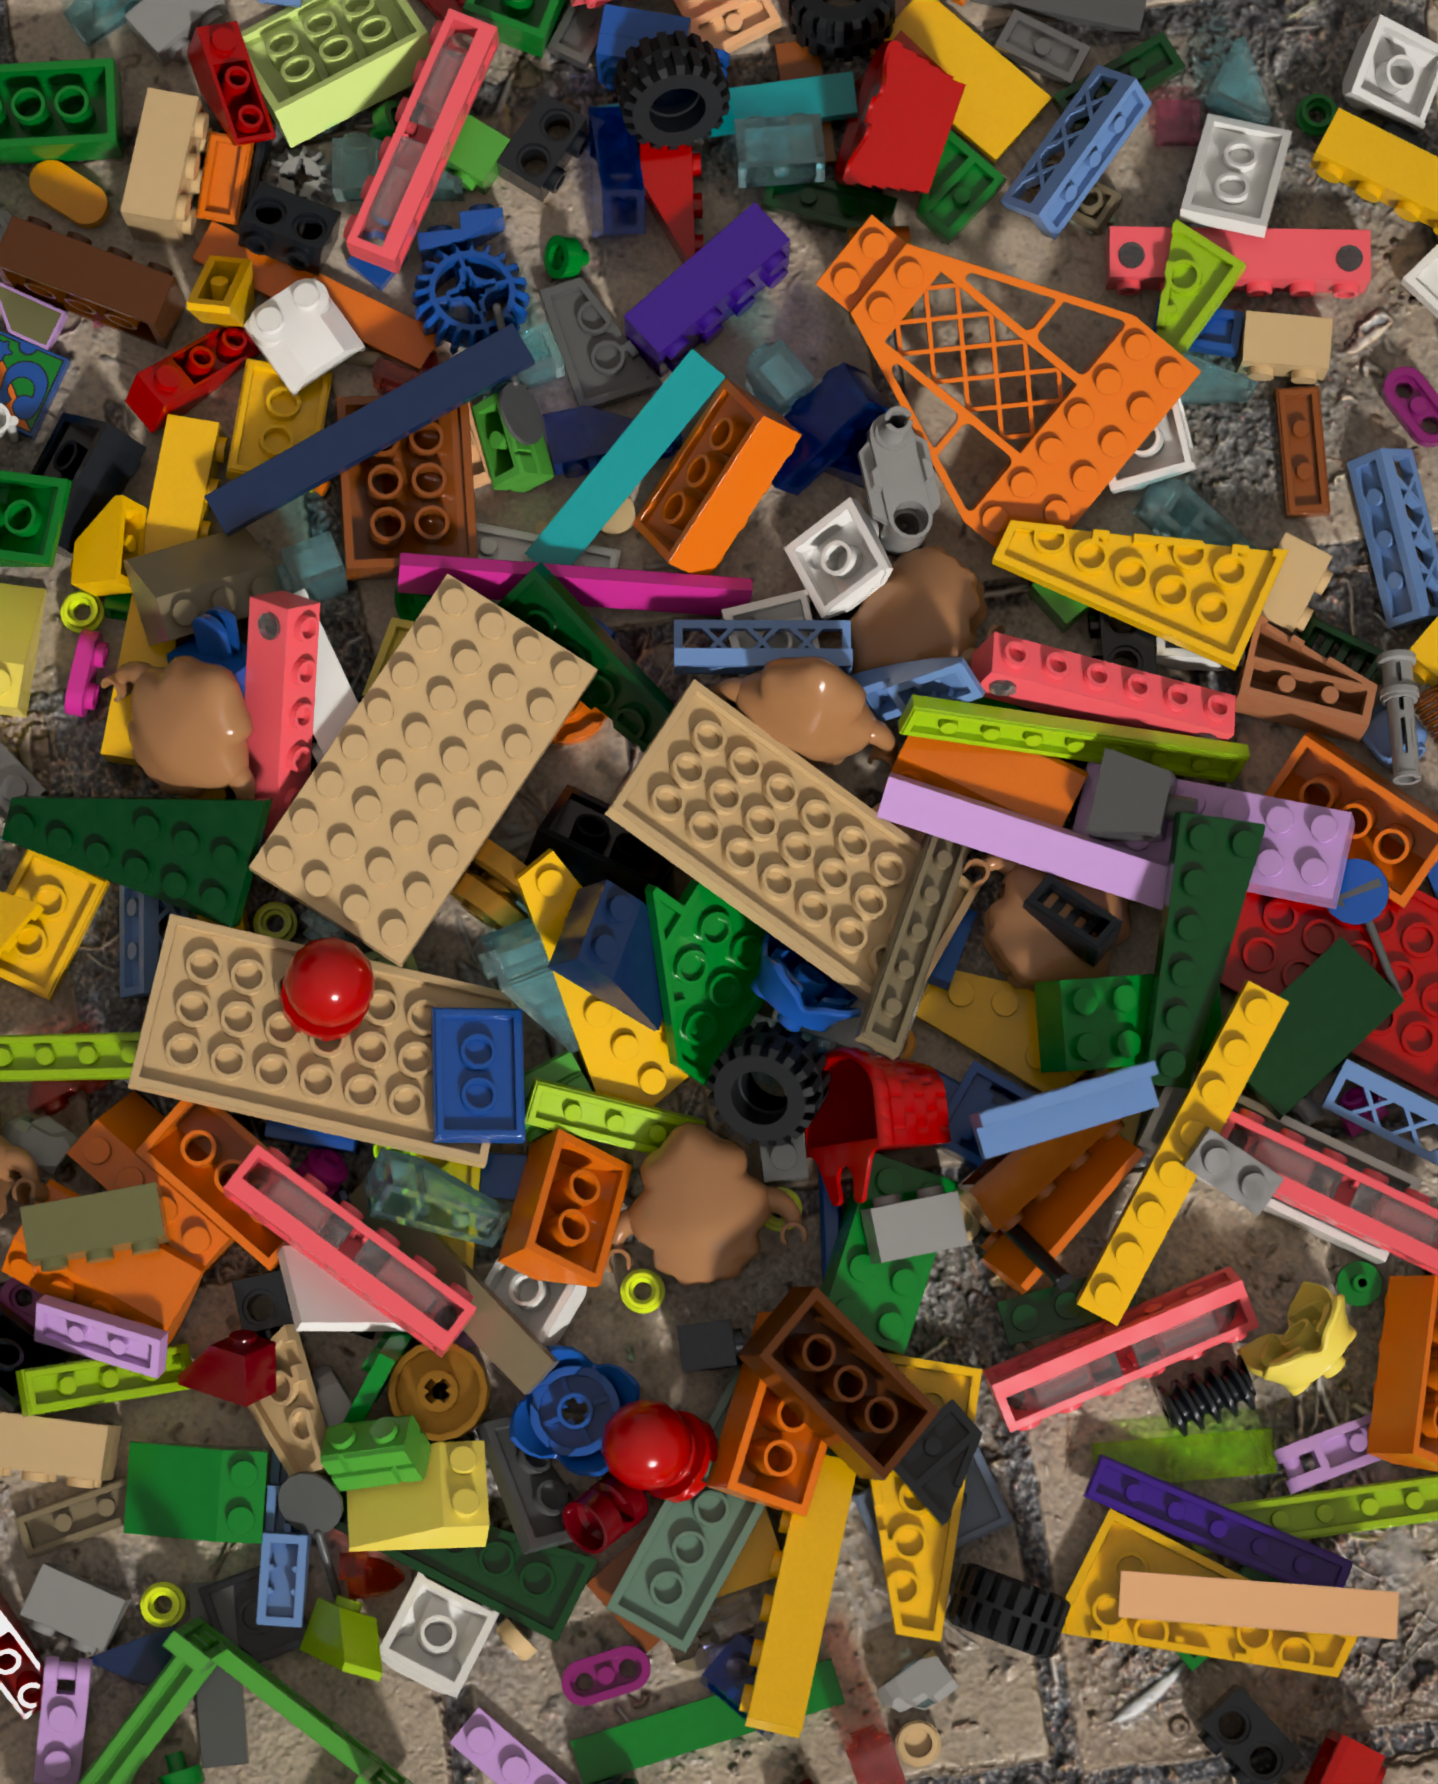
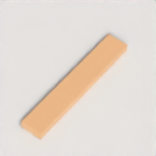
(1259, 1604)

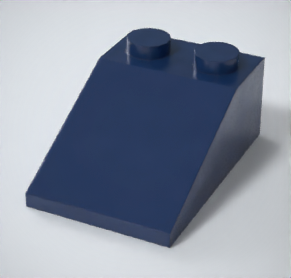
(611, 951)

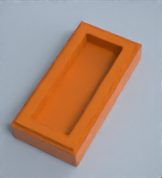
(224, 180)

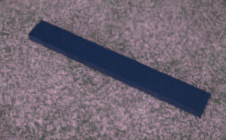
(370, 430)

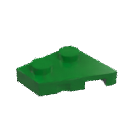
(959, 190)
(379, 1368)

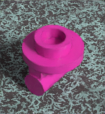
(1353, 1099)
(326, 1167)

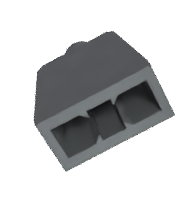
(1134, 800)

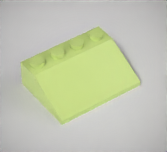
(333, 60)

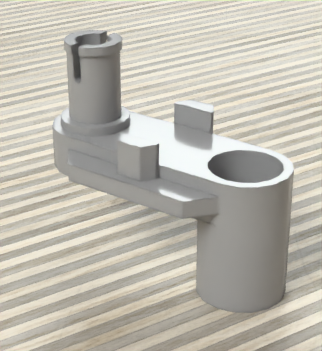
(899, 480)

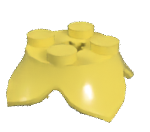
(1309, 1347)

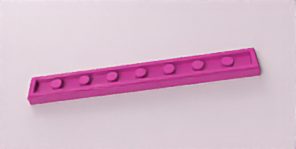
(587, 584)

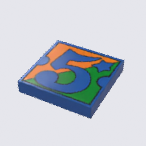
(29, 382)

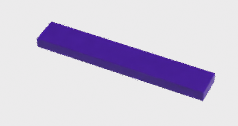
(1213, 1526)

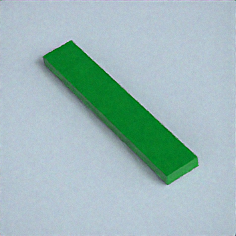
(681, 1731)

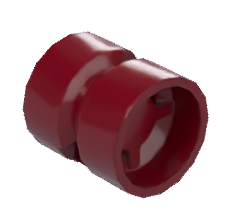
(603, 1514)

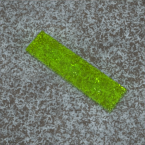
(1196, 1455)

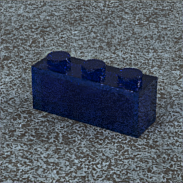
(830, 423)

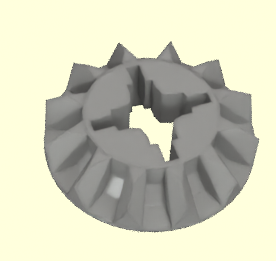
(315, 166)

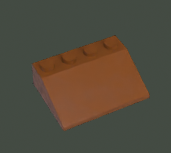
(408, 497)

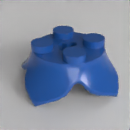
(800, 990)
(539, 1421)

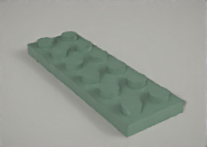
(686, 1556)

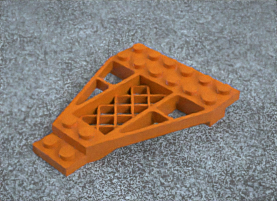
(1083, 435)

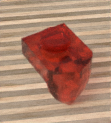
(389, 376)
(367, 1575)

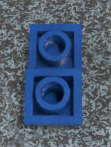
(477, 225)

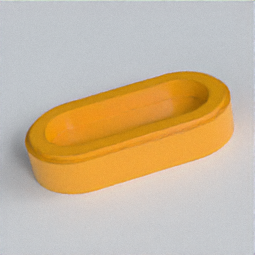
(69, 194)

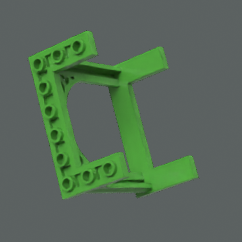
(196, 1654)

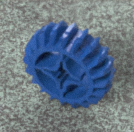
(440, 312)

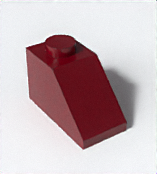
(235, 1369)

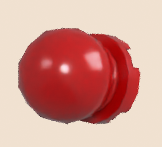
(327, 989)
(659, 1449)

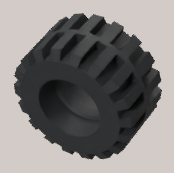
(841, 30)
(667, 65)
(750, 1108)
(1007, 1610)

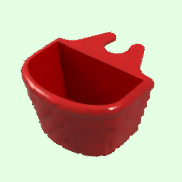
(900, 123)
(873, 1110)

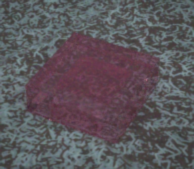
(1177, 122)

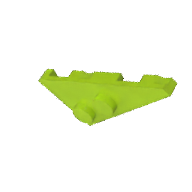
(1194, 285)

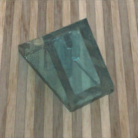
(1238, 89)

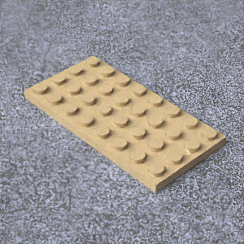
(423, 770)
(775, 838)
(223, 1042)

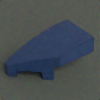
(137, 1660)

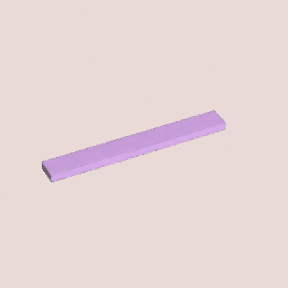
(1024, 840)

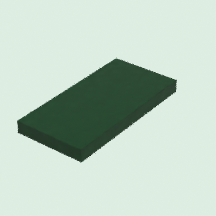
(1327, 1017)

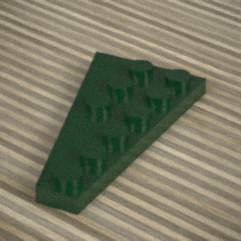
(160, 846)

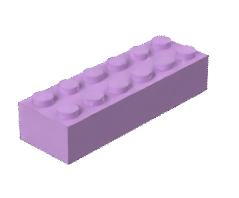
(1300, 850)

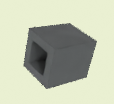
(784, 1162)

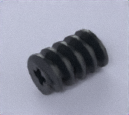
(1208, 1396)

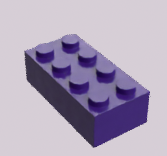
(708, 290)

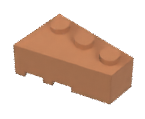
(1300, 687)

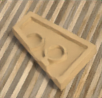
(293, 1414)

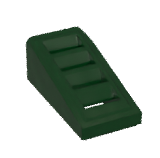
(1349, 643)

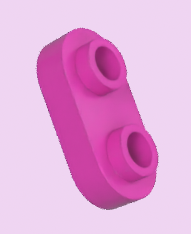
(81, 688)

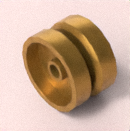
(494, 893)
(413, 1384)

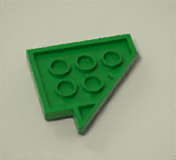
(704, 973)

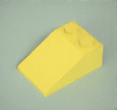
(19, 640)
(432, 1513)

